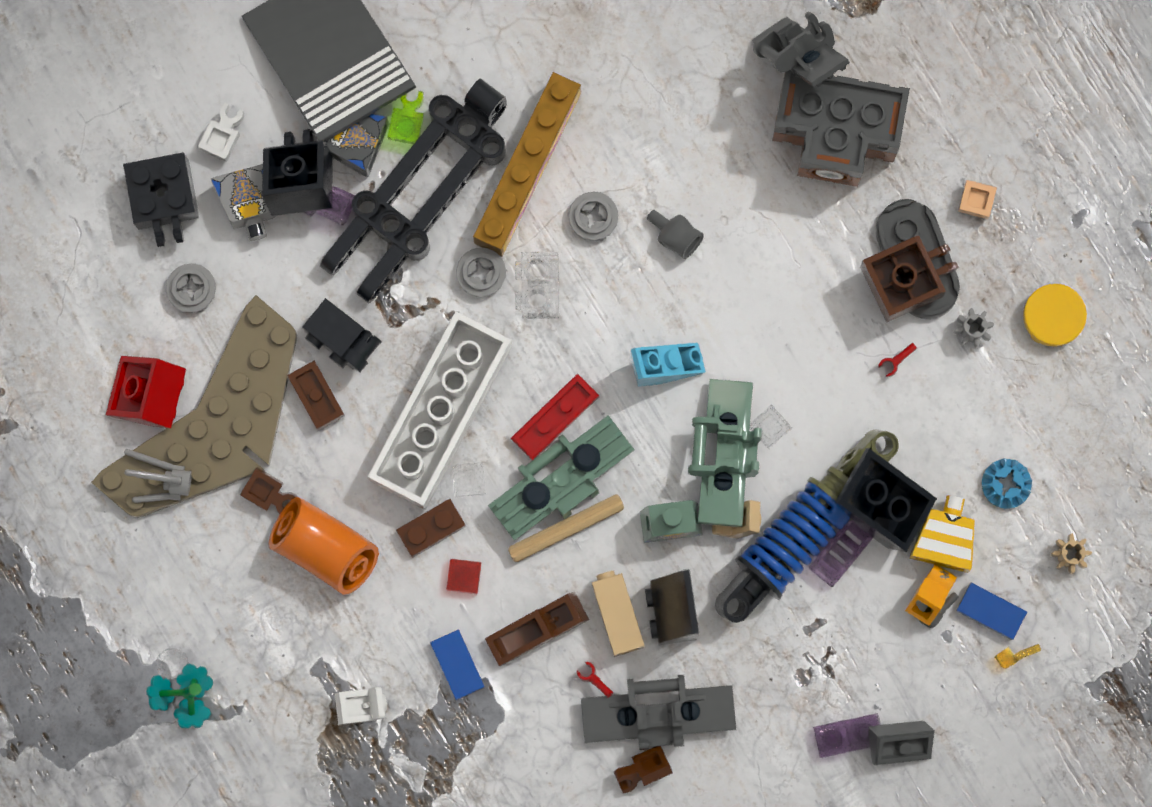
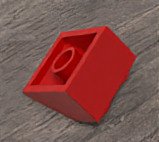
(146, 391)

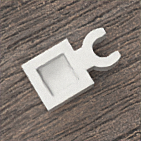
(221, 137)

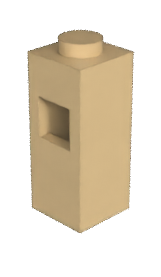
(617, 613)

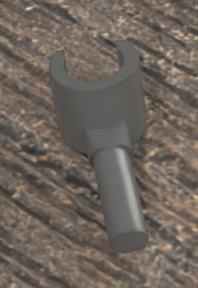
(948, 602)

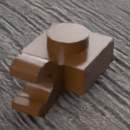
(647, 766)

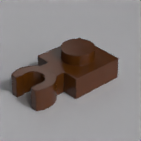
(264, 490)

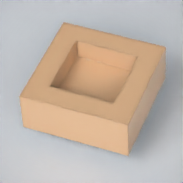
(977, 199)

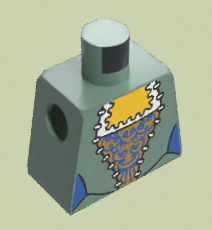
(670, 521)

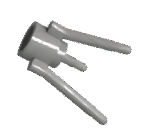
(177, 481)

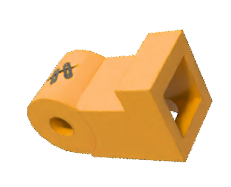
(931, 593)

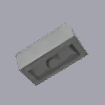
(900, 742)

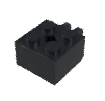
(297, 175)
(176, 204)

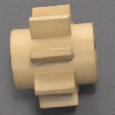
(1062, 552)

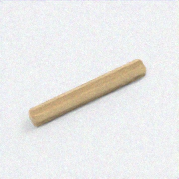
(566, 528)

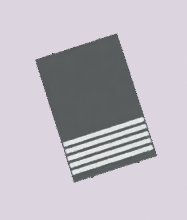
(329, 60)

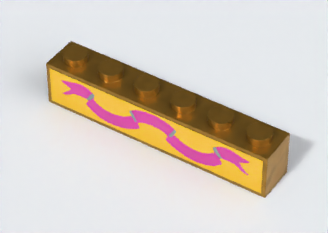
(527, 164)

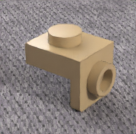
(750, 523)

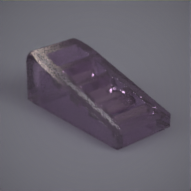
(822, 568)

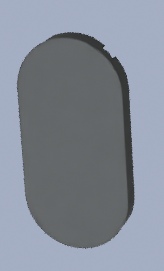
(910, 219)

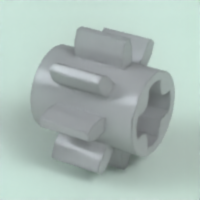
(981, 333)

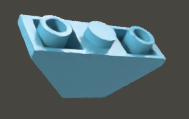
(666, 363)

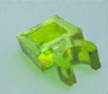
(406, 122)

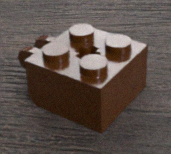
(912, 261)

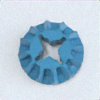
(993, 488)

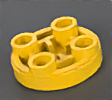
(1054, 315)

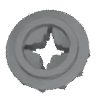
(586, 203)
(467, 267)
(179, 279)

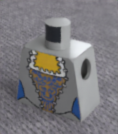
(243, 200)

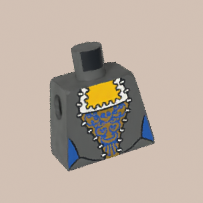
(360, 143)

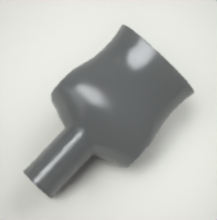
(676, 233)

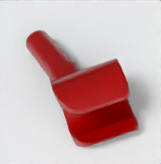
(897, 359)
(595, 680)

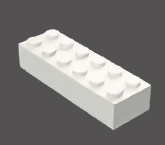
(440, 410)

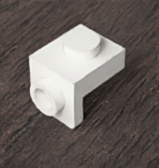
(360, 705)

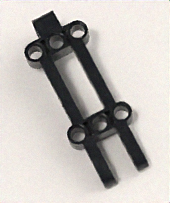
(482, 110)

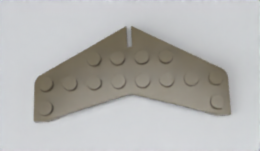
(235, 413)

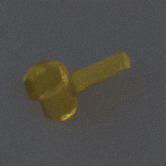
(1007, 657)

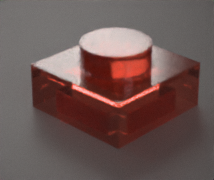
(464, 576)

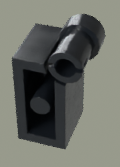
(341, 336)

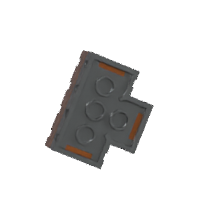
(840, 125)

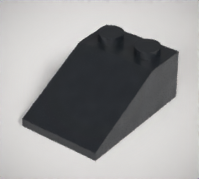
(885, 502)
(673, 608)

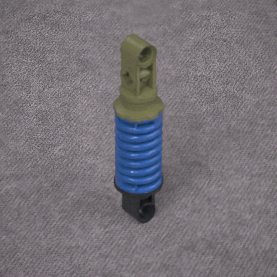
(796, 534)

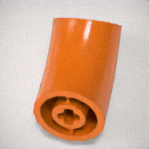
(323, 546)

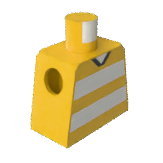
(946, 537)

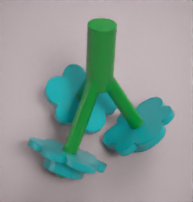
(193, 684)

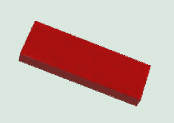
(555, 417)

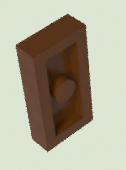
(316, 395)
(431, 528)

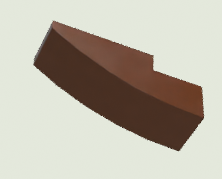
(537, 628)

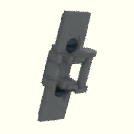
(802, 50)
(659, 724)

